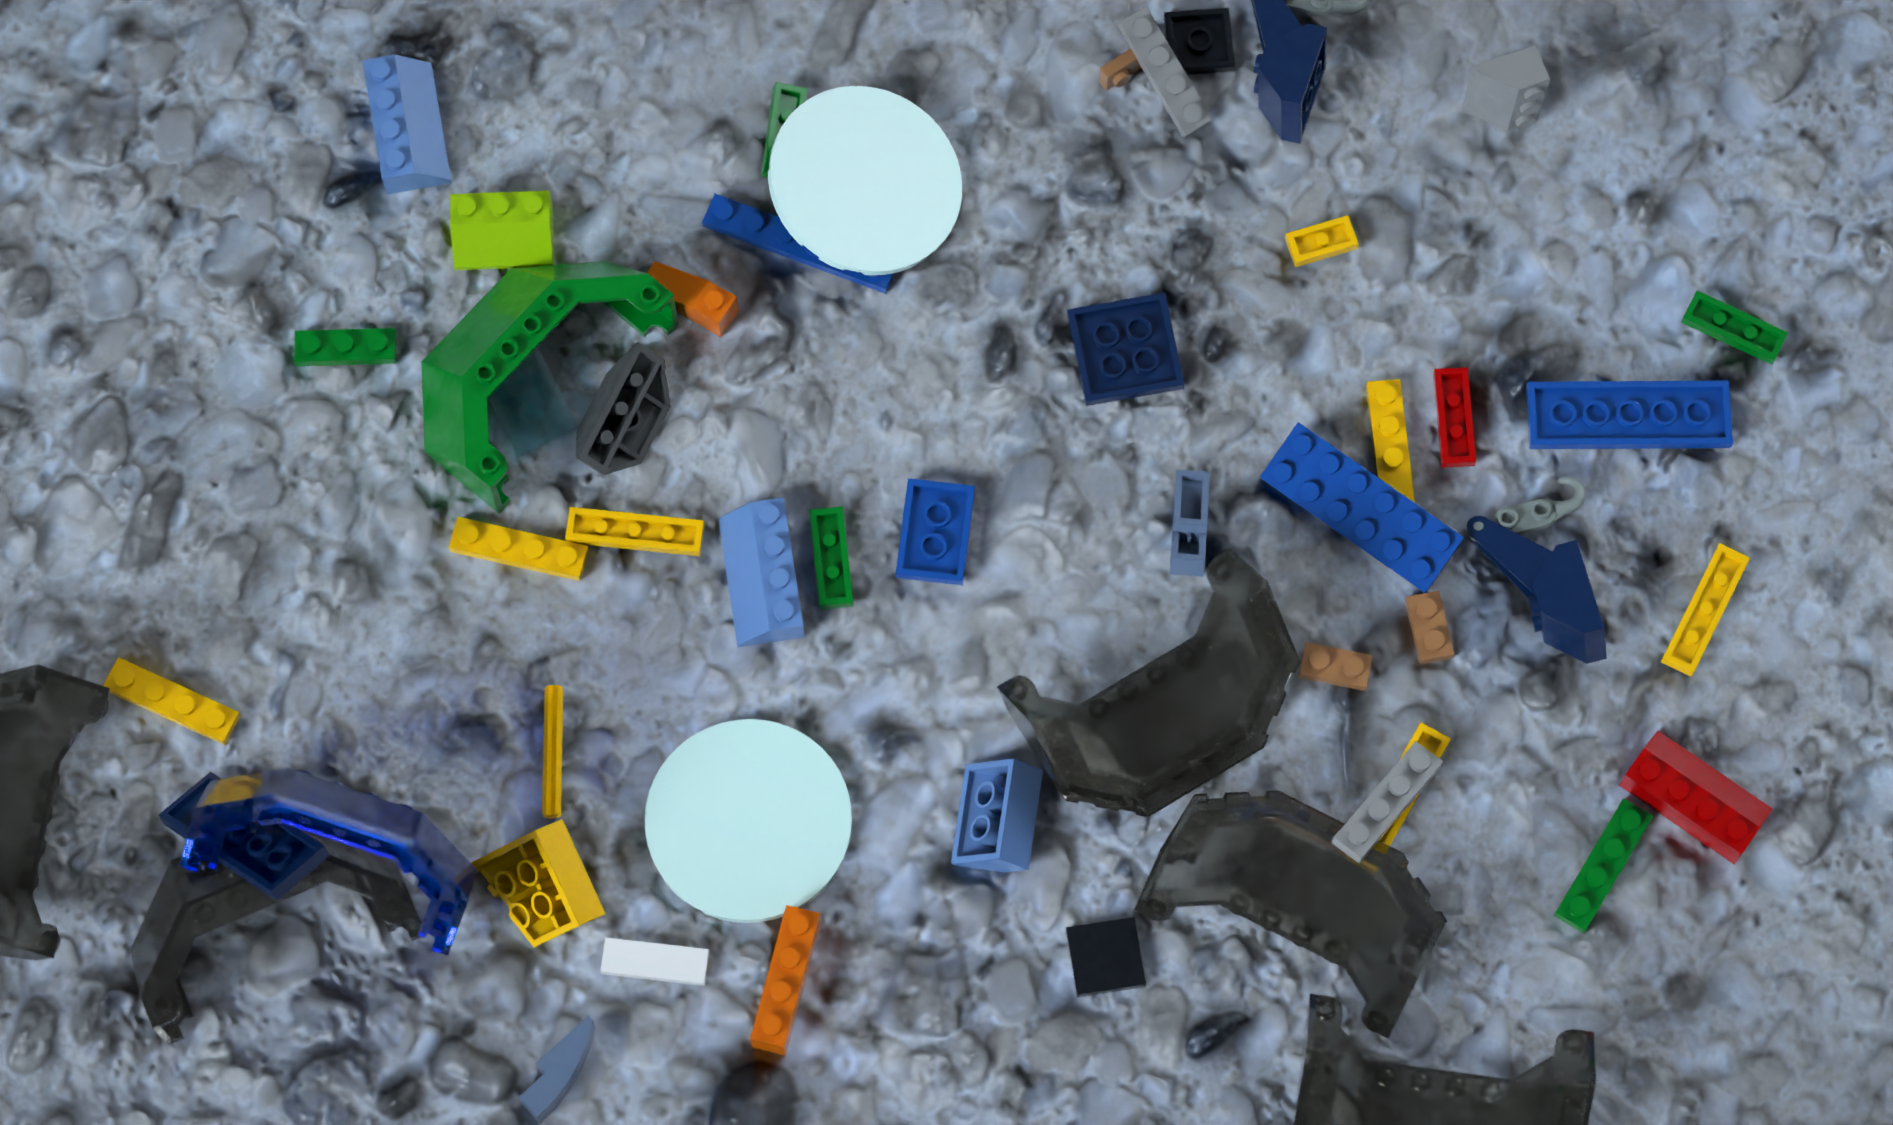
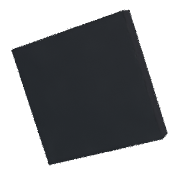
(1201, 40)
(1105, 957)

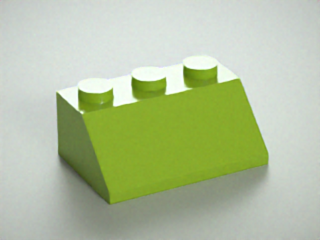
(501, 230)

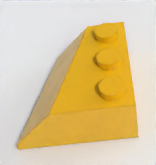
(542, 883)

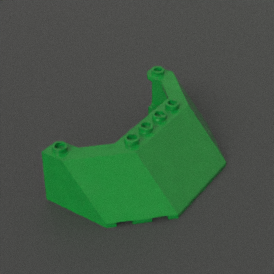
(499, 338)

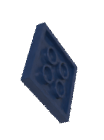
(1125, 349)

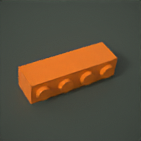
(785, 980)

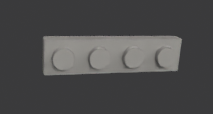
(1164, 71)
(1387, 802)

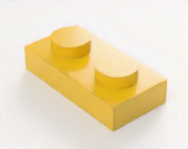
(1321, 241)

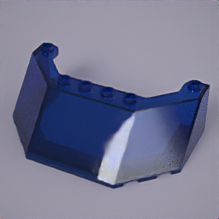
(346, 817)

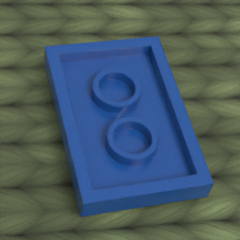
(935, 532)

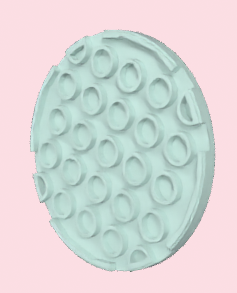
(865, 180)
(748, 820)

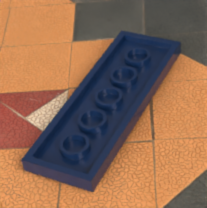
(266, 855)

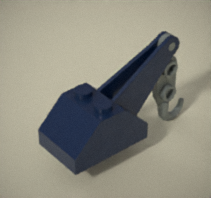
(1292, 60)
(1551, 580)

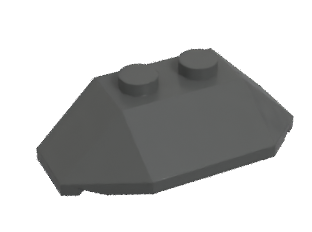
(624, 413)

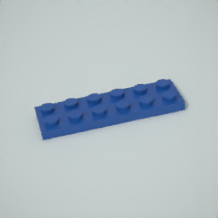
(1629, 414)
(1362, 507)

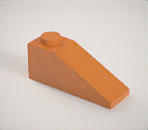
(698, 298)

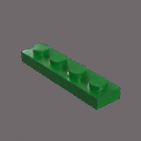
(1603, 865)

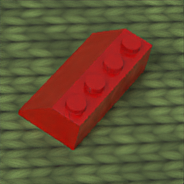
(1695, 797)

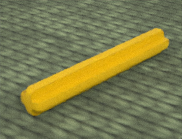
(552, 751)

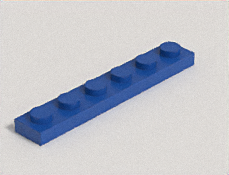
(770, 234)

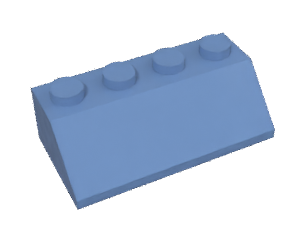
(406, 123)
(761, 573)

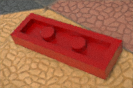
(1454, 417)

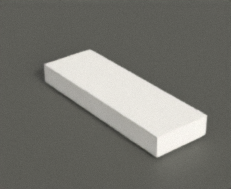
(655, 961)

